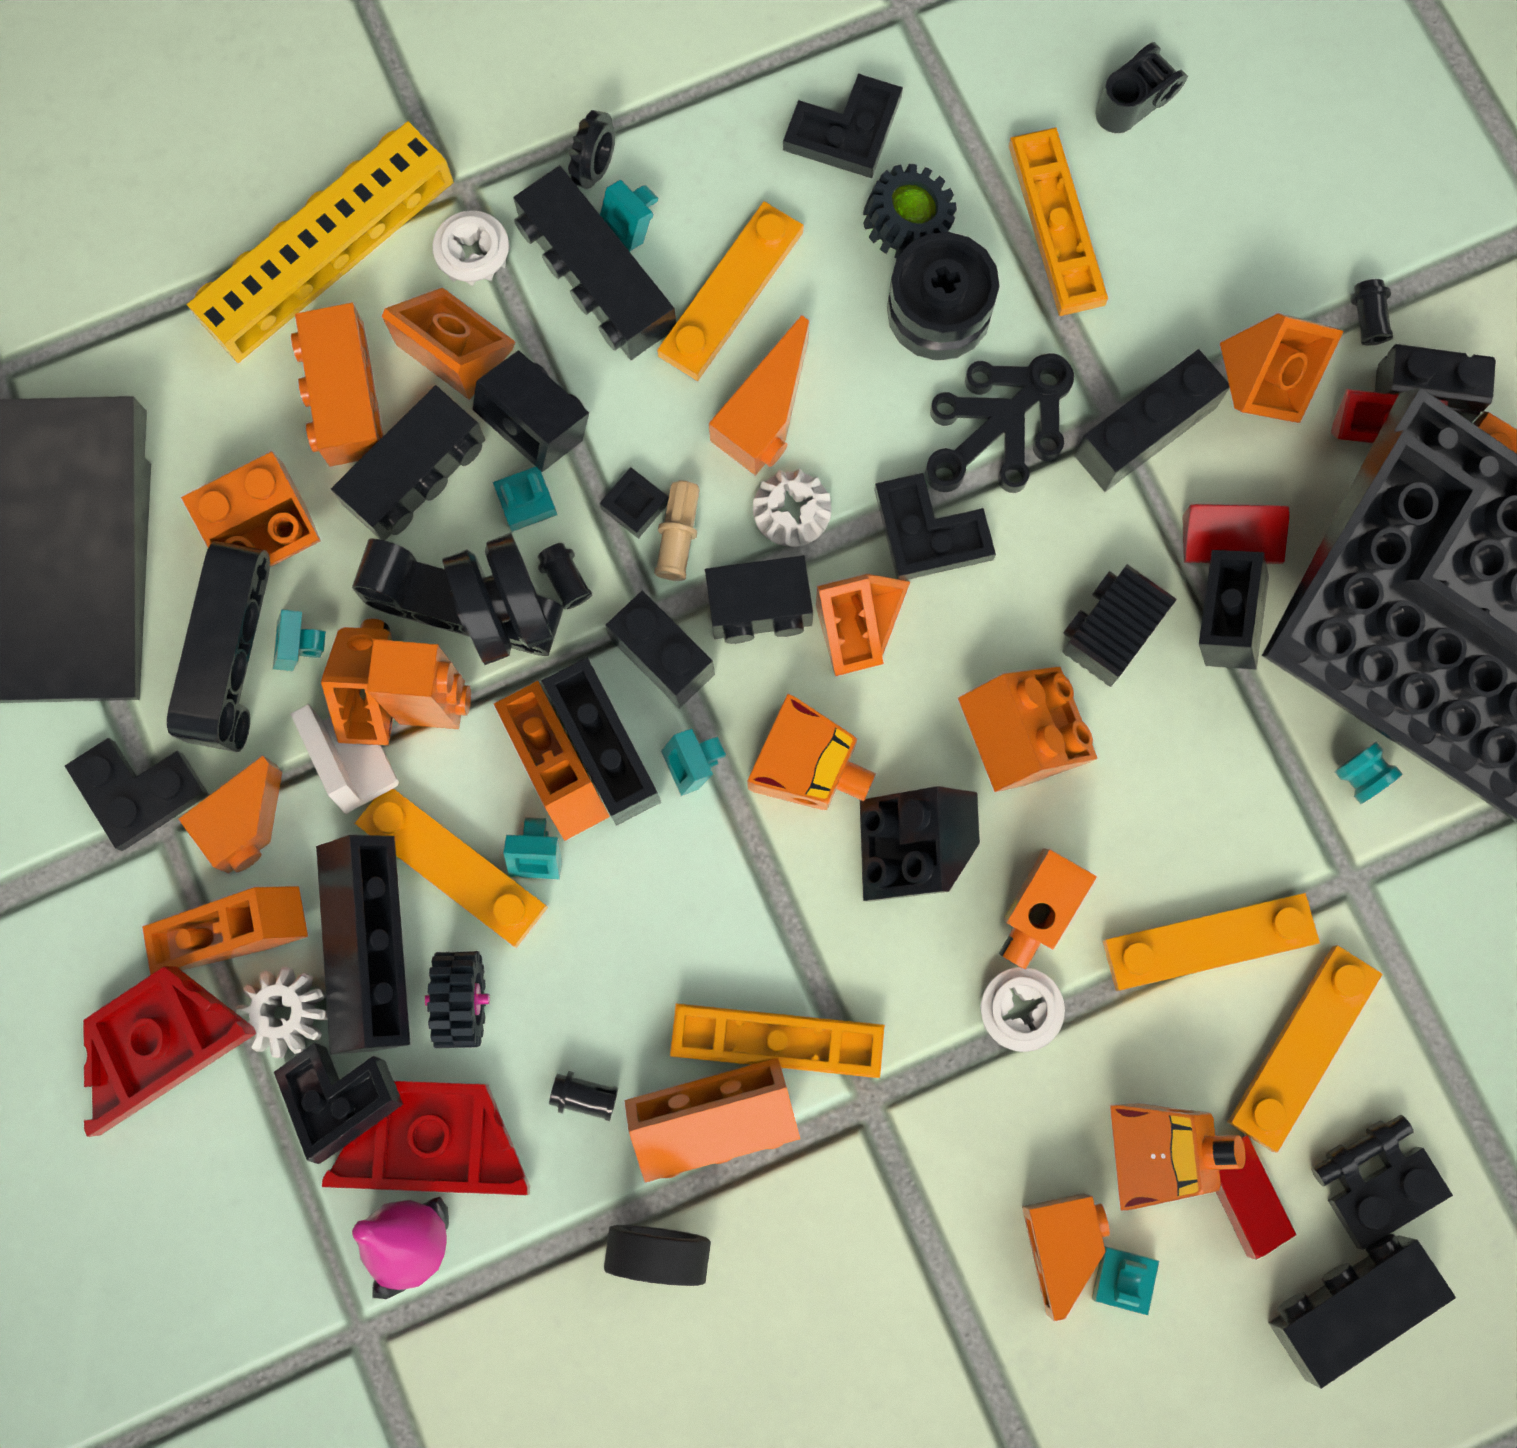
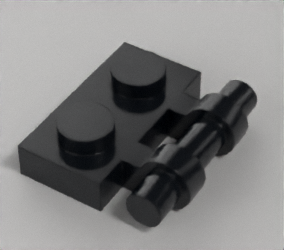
(1387, 1197)

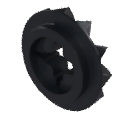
(592, 149)

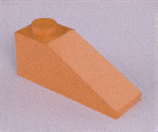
(759, 413)
(551, 761)
(227, 928)

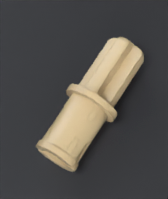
(677, 531)

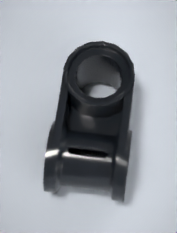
(1143, 85)

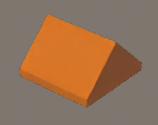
(447, 338)
(1278, 365)

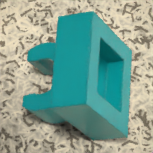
(628, 212)
(525, 498)
(294, 641)
(690, 761)
(533, 852)
(1125, 1280)

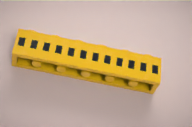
(321, 241)

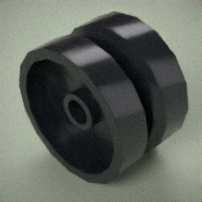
(942, 295)
(492, 600)

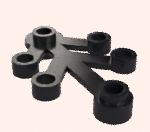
(1004, 417)

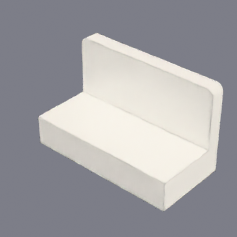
(348, 771)

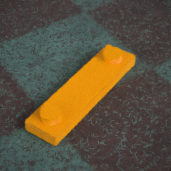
(1058, 222)
(730, 291)
(453, 866)
(1210, 942)
(762, 1036)
(1304, 1048)

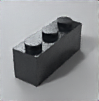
(1151, 420)
(410, 464)
(601, 741)
(1360, 1309)

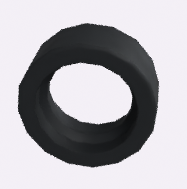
(657, 1255)

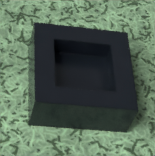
(634, 502)

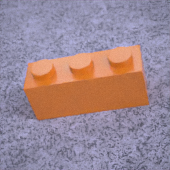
(337, 383)
(417, 684)
(711, 1120)

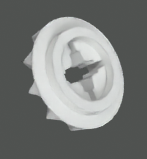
(466, 229)
(780, 526)
(1029, 985)

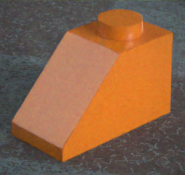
(237, 817)
(1065, 1247)

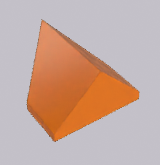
(859, 619)

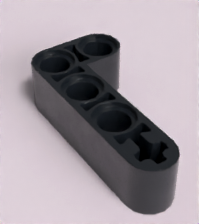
(402, 587)
(218, 649)

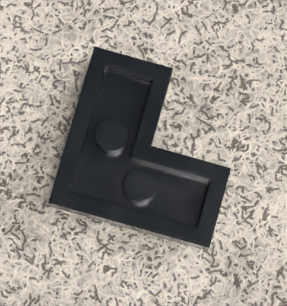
(847, 139)
(927, 544)
(133, 804)
(330, 1109)

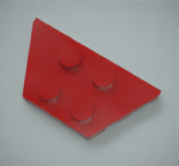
(153, 1043)
(435, 1142)

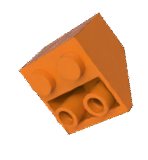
(254, 509)
(1027, 727)

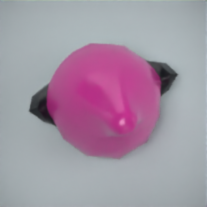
(402, 1244)

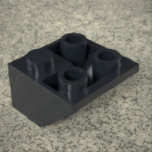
(916, 841)

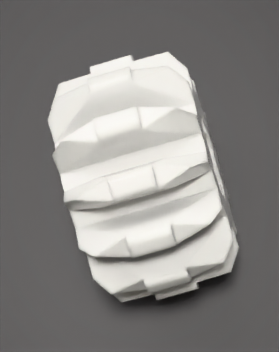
(283, 992)

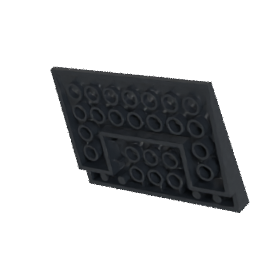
(72, 548)
(1418, 599)

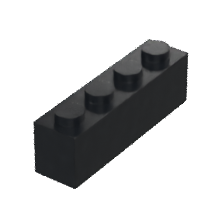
(594, 263)
(362, 944)

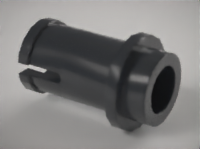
(1373, 311)
(564, 575)
(583, 1096)

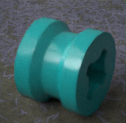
(1368, 773)

